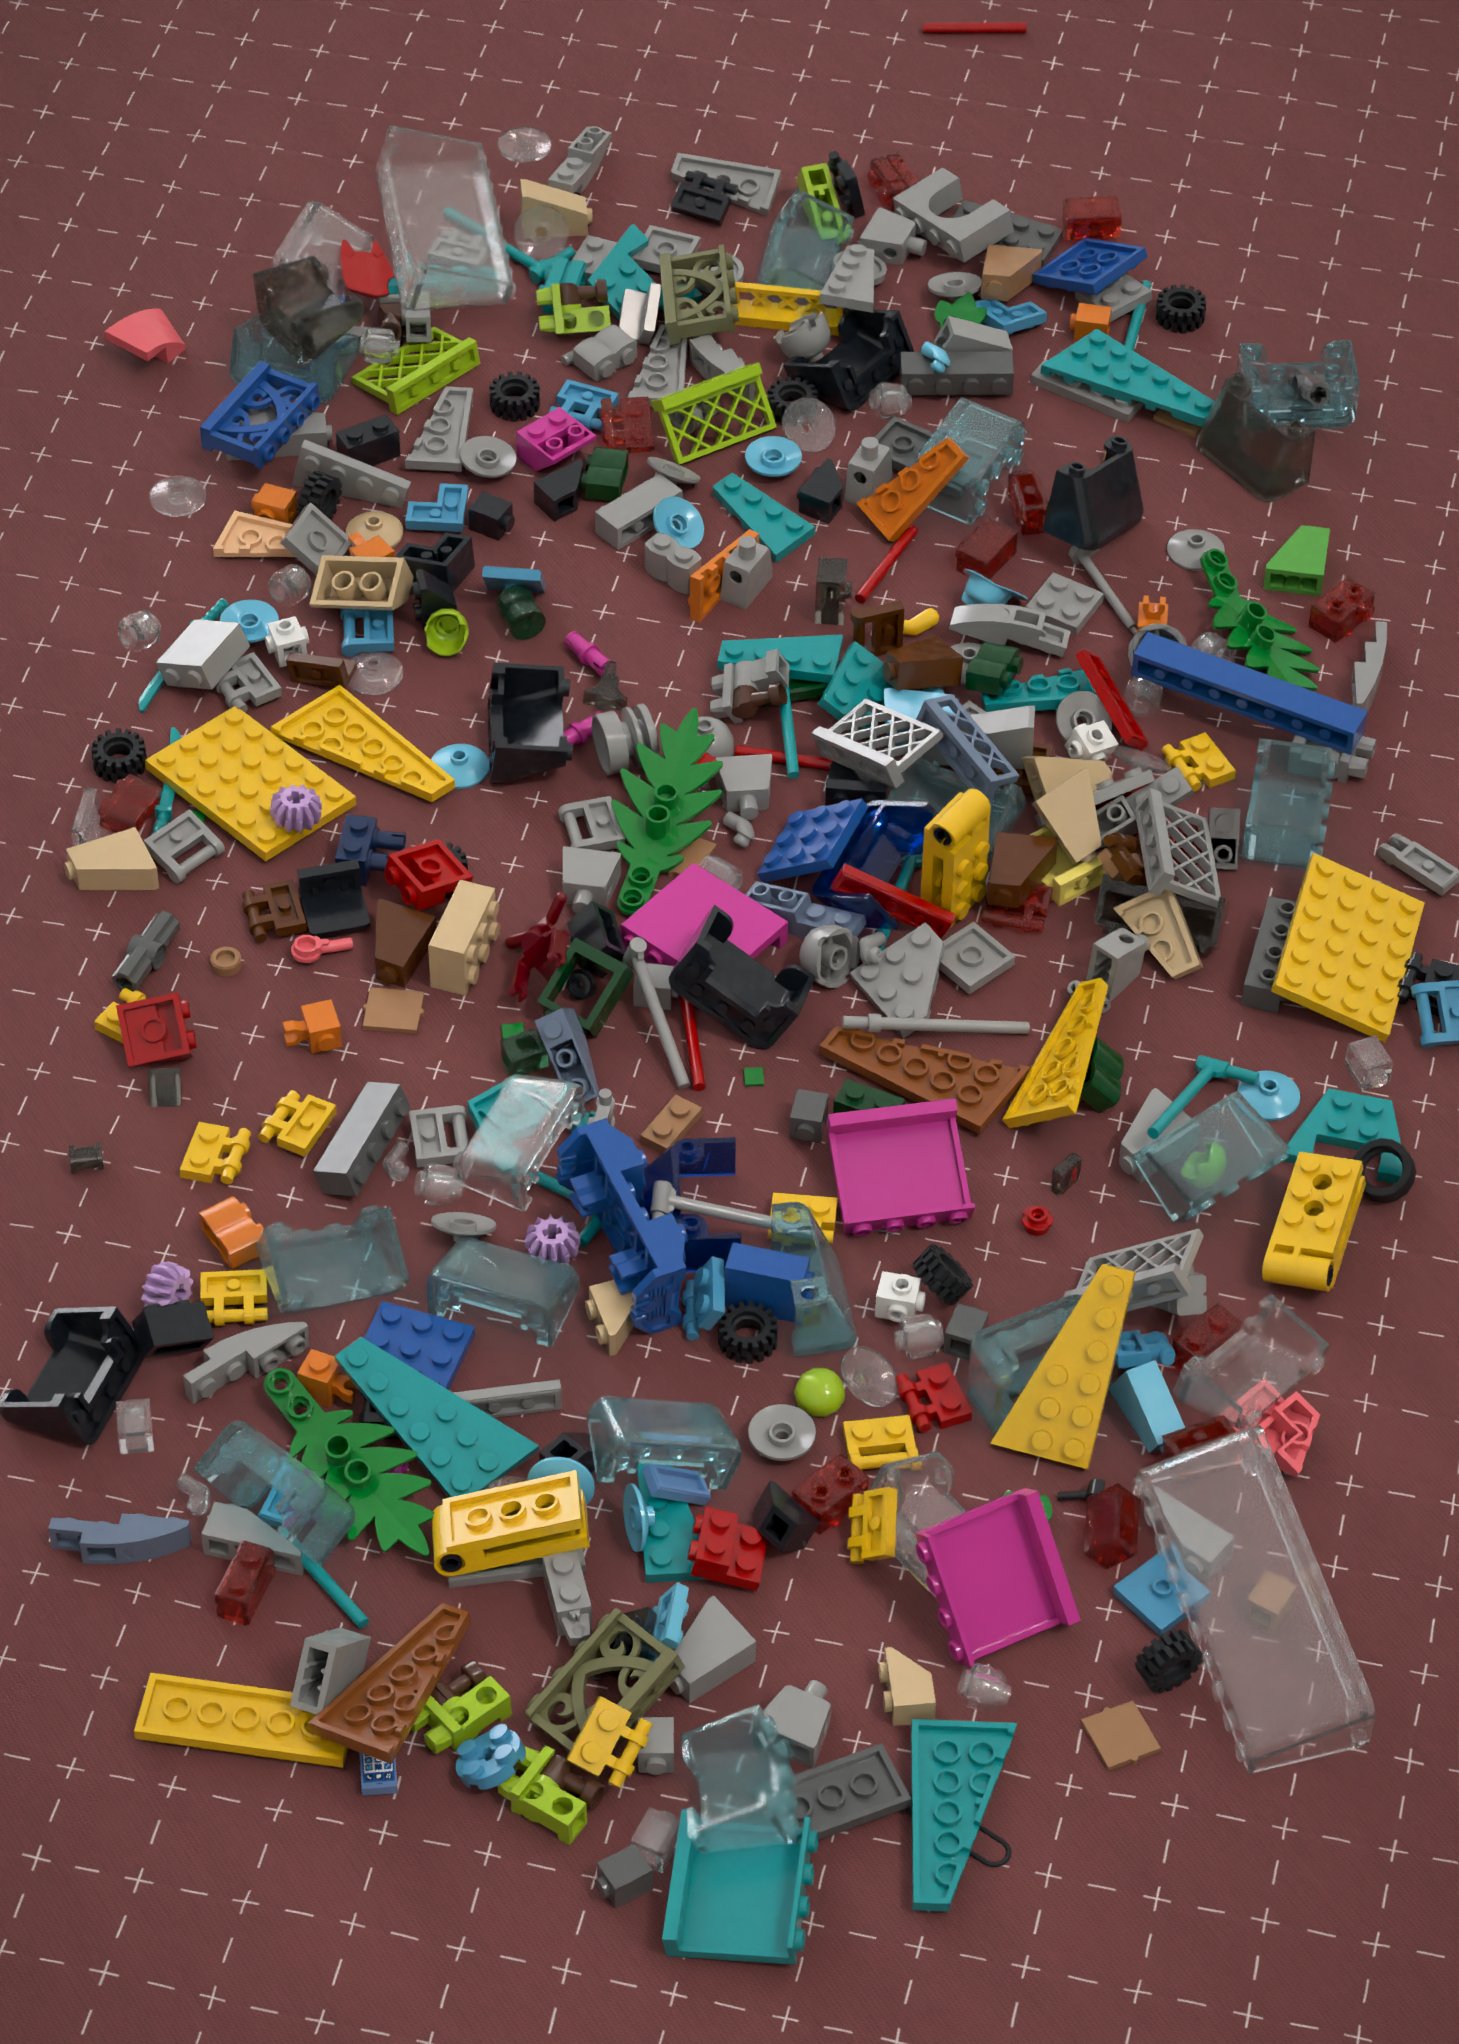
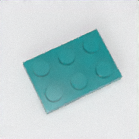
(854, 680)

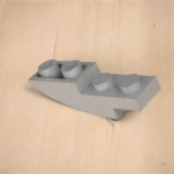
(582, 160)
(712, 360)
(1001, 622)
(1120, 813)
(252, 1351)

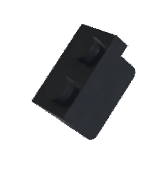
(851, 785)
(333, 898)

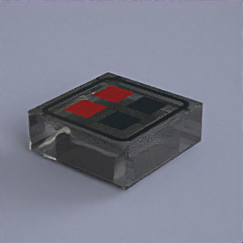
(1066, 1174)

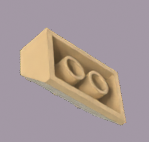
(361, 583)

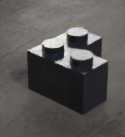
(448, 559)

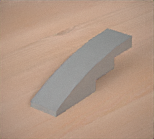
(1368, 672)

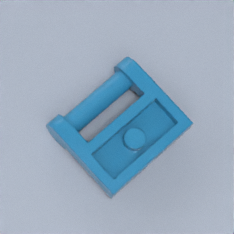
(377, 631)
(1448, 1006)

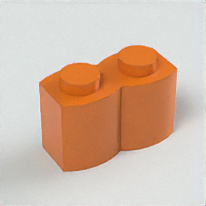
(231, 1231)

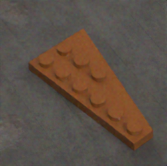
(928, 1073)
(389, 1696)

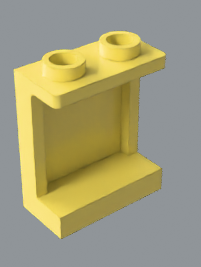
(1070, 879)

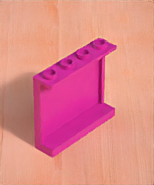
(679, 908)
(899, 1167)
(996, 1575)

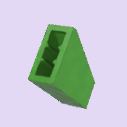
(1299, 563)

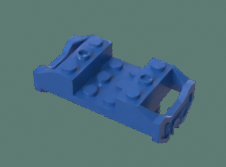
(649, 1253)

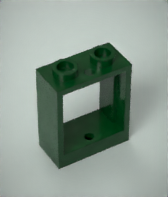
(620, 974)

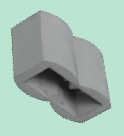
(605, 352)
(671, 562)

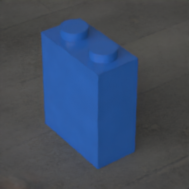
(765, 1278)

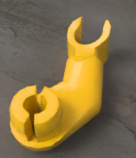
(921, 622)

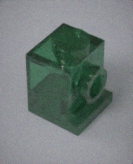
(523, 1053)

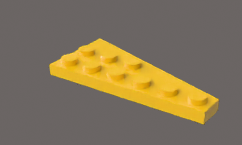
(354, 736)
(1059, 1071)
(1067, 1392)

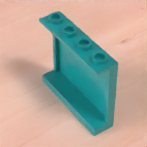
(739, 1900)

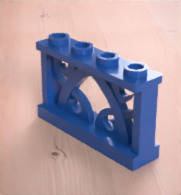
(224, 424)

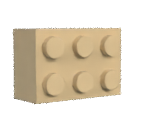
(463, 938)

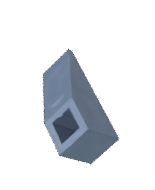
(568, 1049)

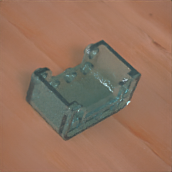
(1275, 396)
(989, 442)
(1288, 803)
(1008, 1355)
(247, 1464)

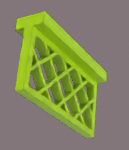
(423, 378)
(708, 389)

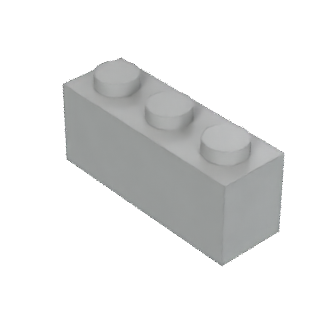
(632, 513)

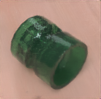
(520, 612)

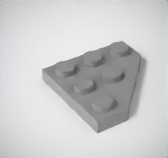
(905, 977)

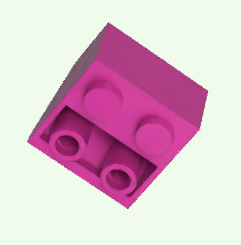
(551, 439)

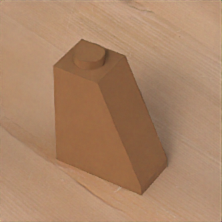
(1008, 271)

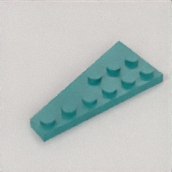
(1127, 376)
(452, 1437)
(951, 1788)

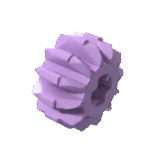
(295, 808)
(553, 1239)
(167, 1284)

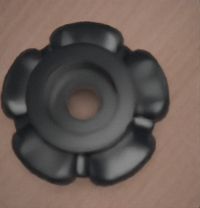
(574, 987)

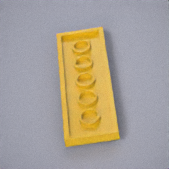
(231, 1720)

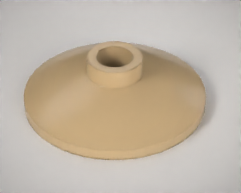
(377, 523)

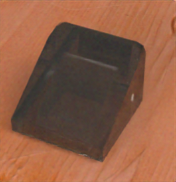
(165, 1087)

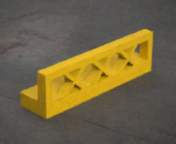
(767, 314)

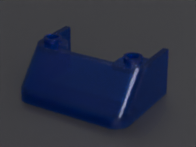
(877, 848)
(693, 1159)

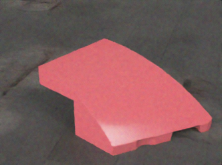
(147, 335)
(1289, 1431)

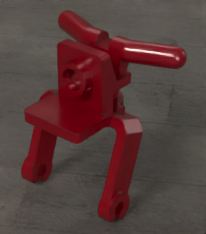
(542, 946)

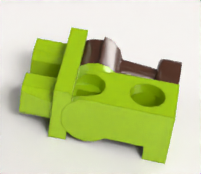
(567, 309)
(463, 1717)
(542, 1797)

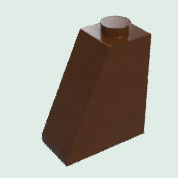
(923, 665)
(1019, 867)
(400, 941)

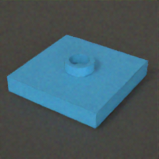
(502, 577)
(1151, 1595)

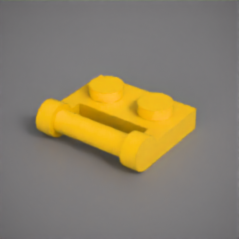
(877, 1437)

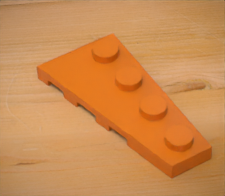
(905, 497)
(707, 581)

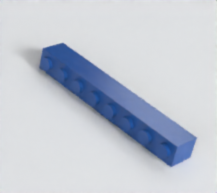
(1249, 693)

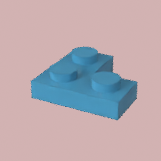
(1013, 318)
(444, 515)

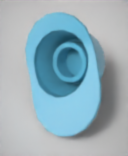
(982, 590)

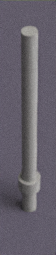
(876, 1023)

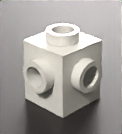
(286, 637)
(1091, 742)
(898, 1296)

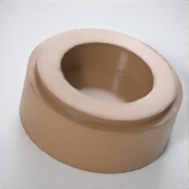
(226, 961)

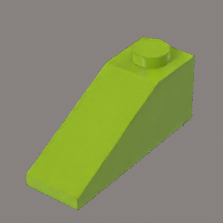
(818, 183)

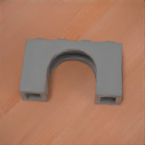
(958, 236)

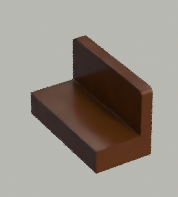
(320, 670)

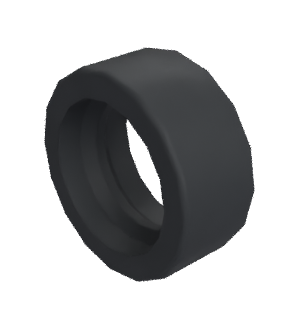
(1408, 1175)

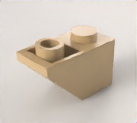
(610, 1314)
(908, 1688)

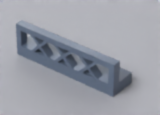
(959, 750)

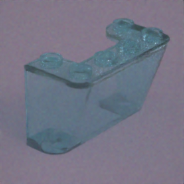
(1210, 1156)
(333, 1263)
(827, 1320)
(741, 1783)

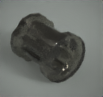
(86, 1157)

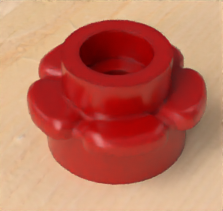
(1034, 1225)

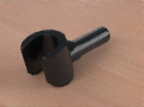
(1094, 1487)

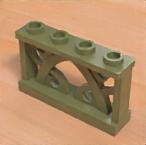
(684, 268)
(586, 1662)

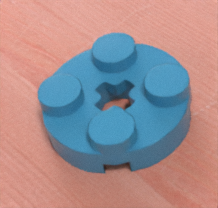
(489, 1757)

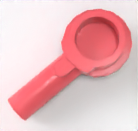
(309, 948)

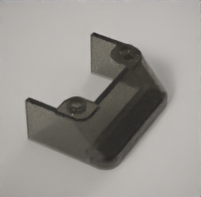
(1204, 921)

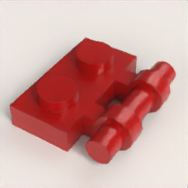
(942, 1393)

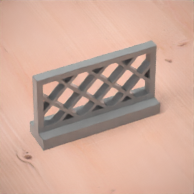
(863, 756)
(1158, 847)
(1151, 1282)

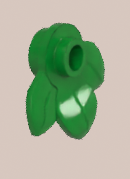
(962, 308)

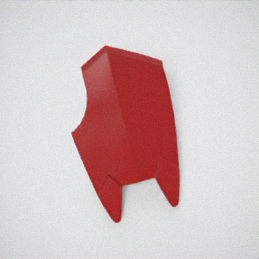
(365, 271)

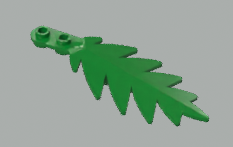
(1254, 627)
(663, 808)
(355, 1469)

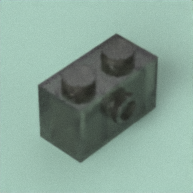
(832, 591)

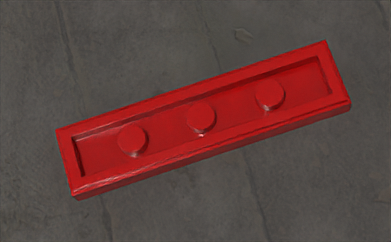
(1112, 699)
(894, 900)

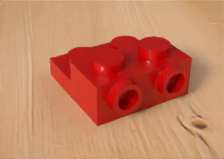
(425, 873)
(156, 1030)
(726, 1549)

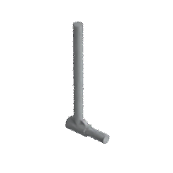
(635, 961)
(665, 1201)

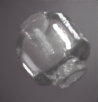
(379, 345)
(889, 400)
(289, 585)
(139, 630)
(1215, 645)
(1143, 696)
(438, 1185)
(919, 1336)
(983, 1688)

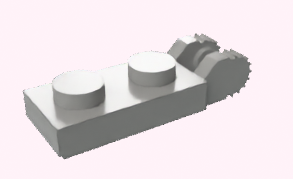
(1419, 863)

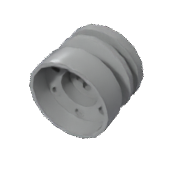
(618, 739)

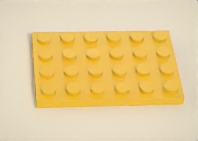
(234, 770)
(1347, 947)

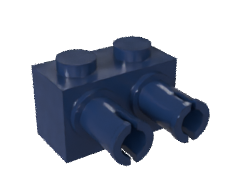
(362, 839)

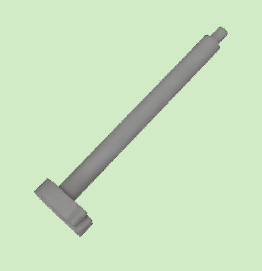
(1083, 557)

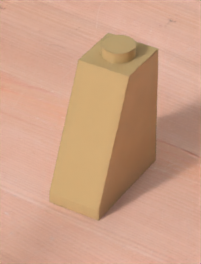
(570, 205)
(1049, 772)
(1072, 817)
(112, 863)

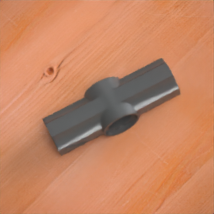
(1309, 387)
(146, 951)

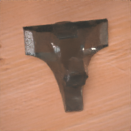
(606, 692)

